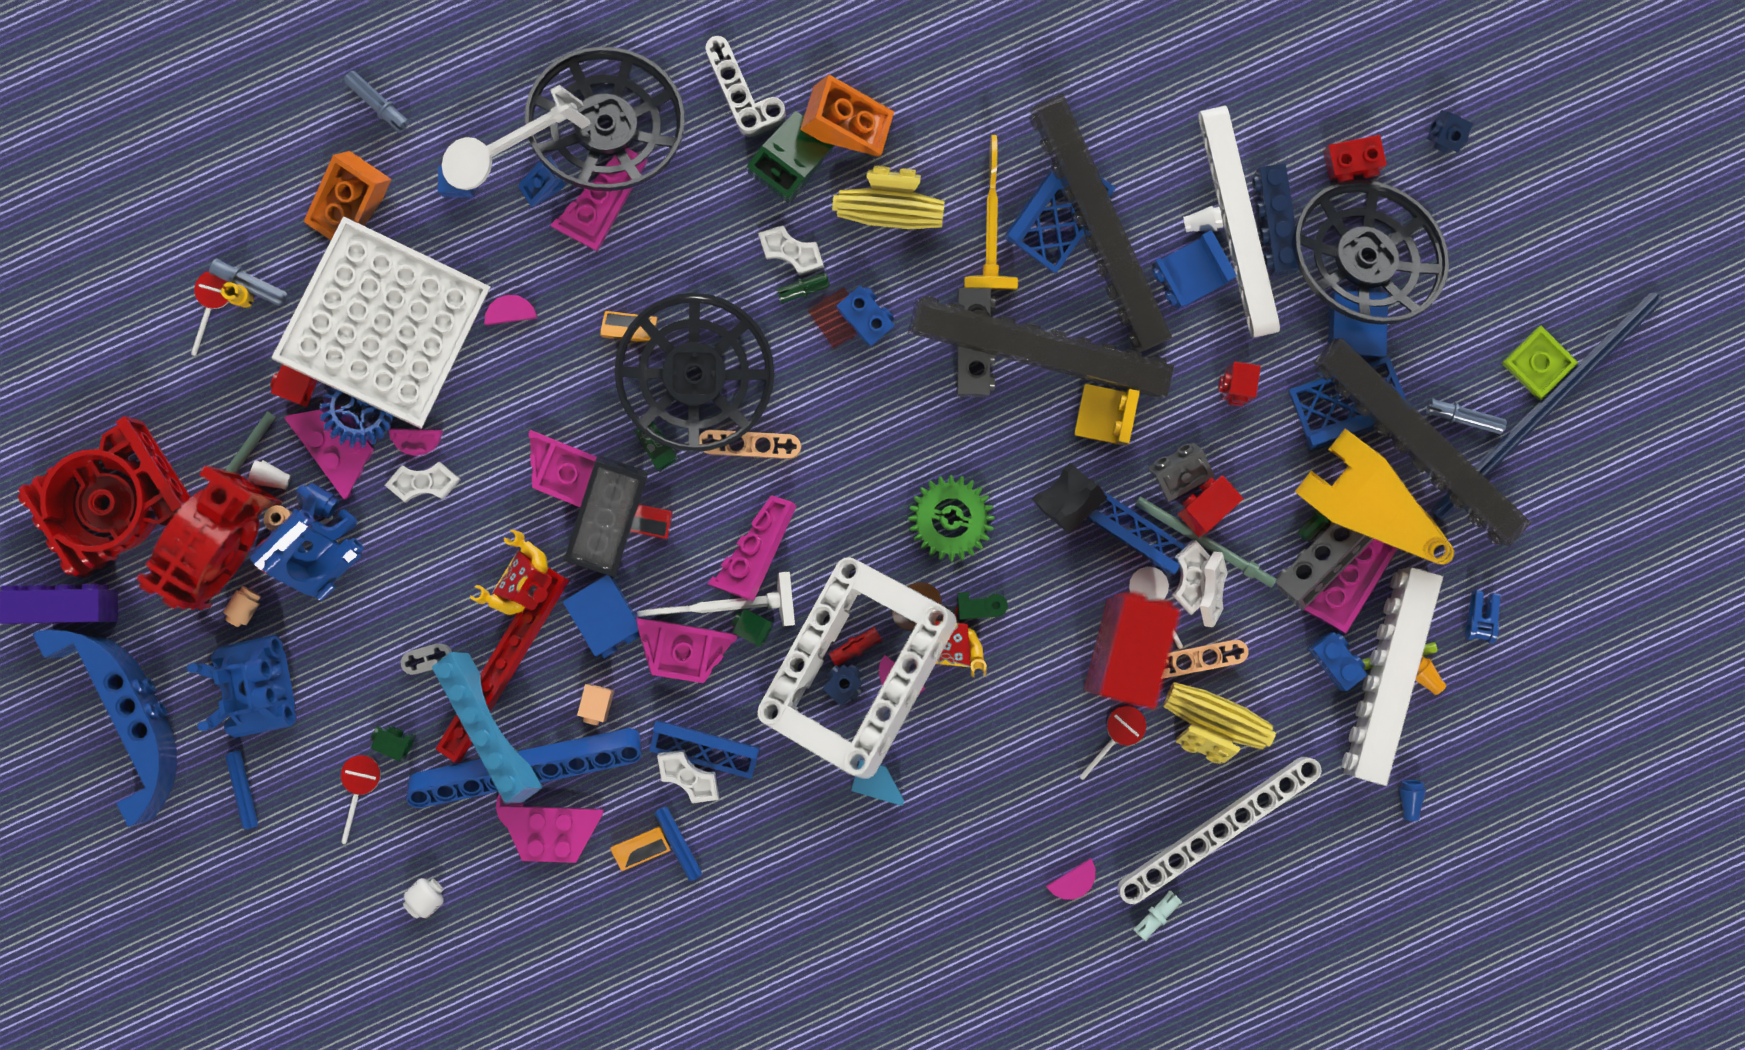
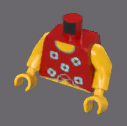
(523, 581)
(962, 647)

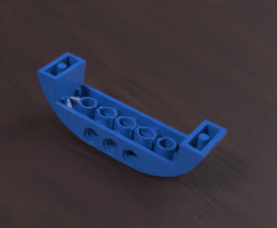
(133, 711)

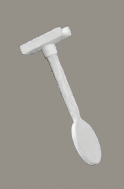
(470, 161)
(781, 599)

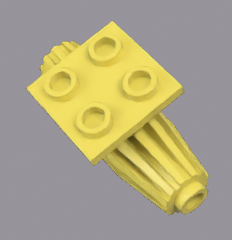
(890, 202)
(1216, 723)

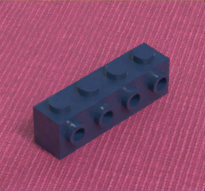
(1277, 218)

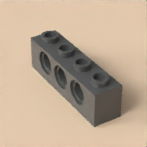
(968, 384)
(1323, 572)

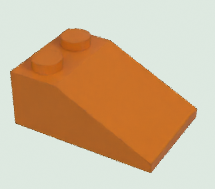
(846, 117)
(347, 190)

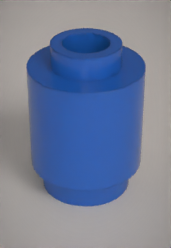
(325, 501)

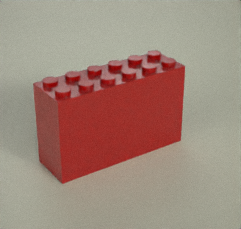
(1132, 648)

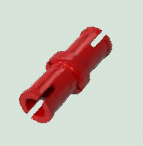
(855, 646)

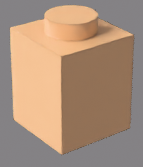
(595, 704)

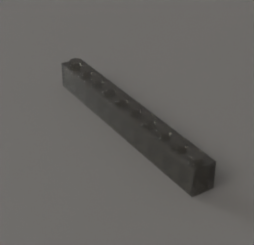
(1100, 223)
(1040, 348)
(1421, 442)

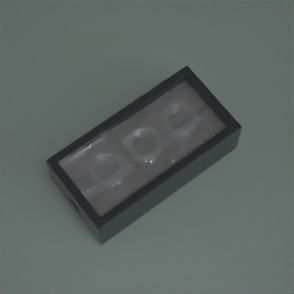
(606, 515)

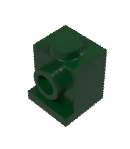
(392, 742)

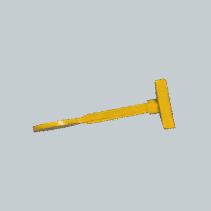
(990, 275)

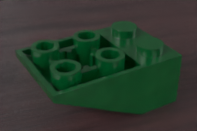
(788, 159)

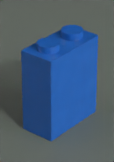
(1365, 338)
(603, 616)

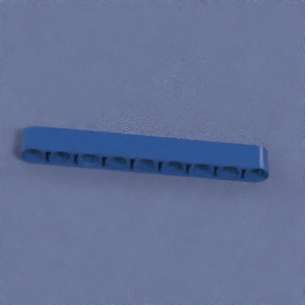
(547, 762)

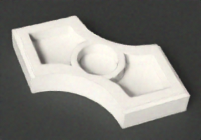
(780, 245)
(410, 483)
(1215, 577)
(1192, 580)
(678, 769)

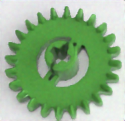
(976, 524)

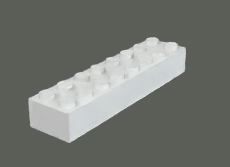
(1392, 675)

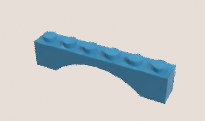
(506, 767)

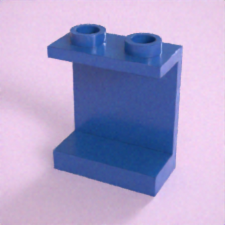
(1193, 271)

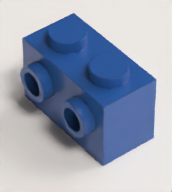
(865, 315)
(1337, 661)

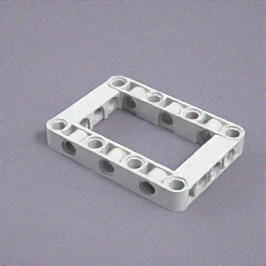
(899, 688)

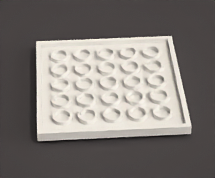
(381, 322)

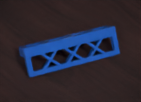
(1133, 541)
(709, 740)

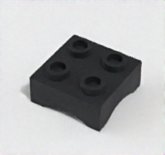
(1070, 499)

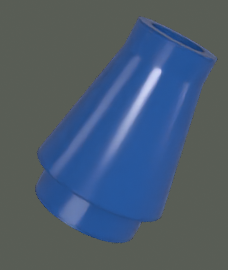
(1412, 797)

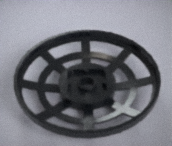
(611, 108)
(1377, 245)
(694, 355)

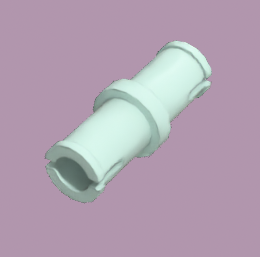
(1157, 915)

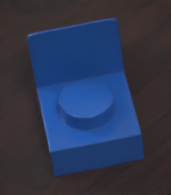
(540, 183)

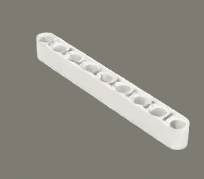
(1239, 221)
(1232, 828)

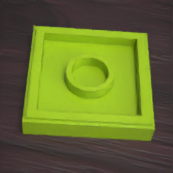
(1539, 362)

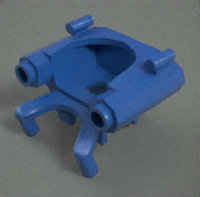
(312, 569)
(267, 684)

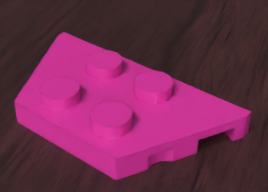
(337, 461)
(559, 468)
(682, 650)
(550, 832)

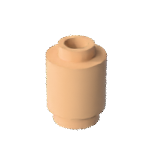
(273, 514)
(242, 606)

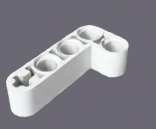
(738, 86)

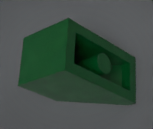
(752, 627)

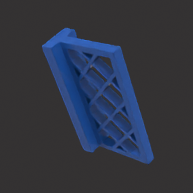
(1031, 213)
(1356, 425)

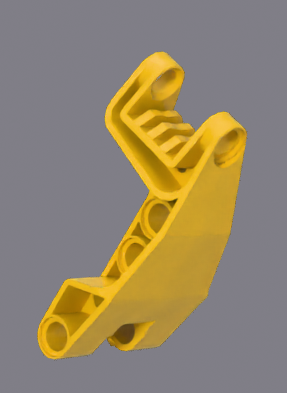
(1374, 502)

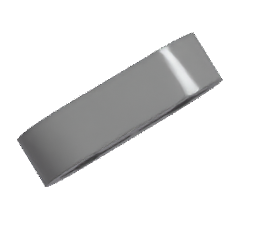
(423, 652)

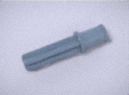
(384, 109)
(251, 283)
(1466, 416)

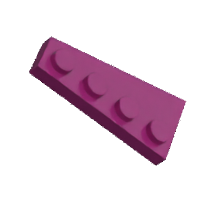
(594, 212)
(749, 563)
(1348, 592)

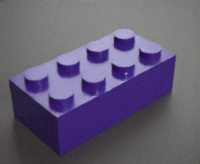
(58, 604)

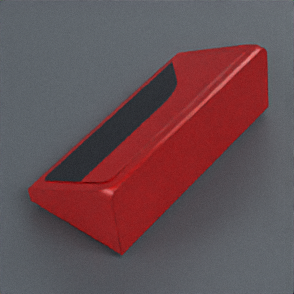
(652, 521)

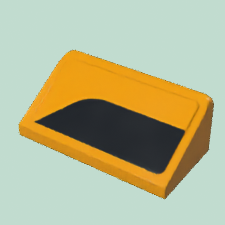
(616, 324)
(640, 848)

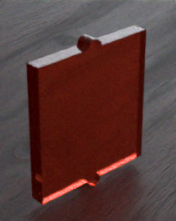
(830, 321)

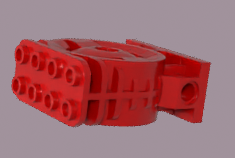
(129, 515)
(206, 540)

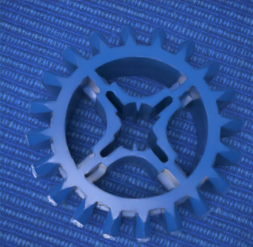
(335, 418)

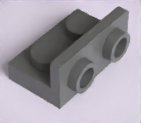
(1181, 471)

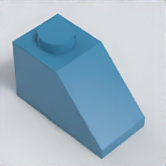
(878, 786)

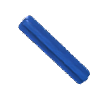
(241, 790)
(678, 843)

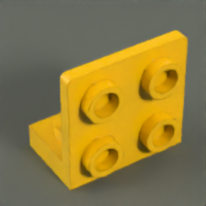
(1106, 414)

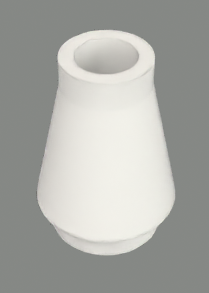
(1204, 220)
(268, 475)

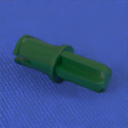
(803, 287)
(1313, 526)

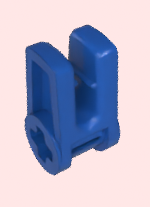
(1488, 625)

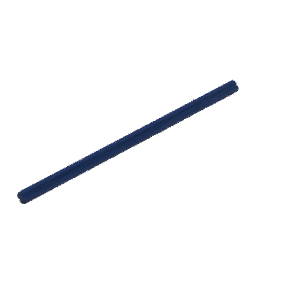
(1559, 393)

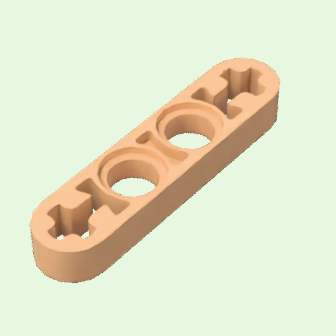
(750, 440)
(1197, 663)

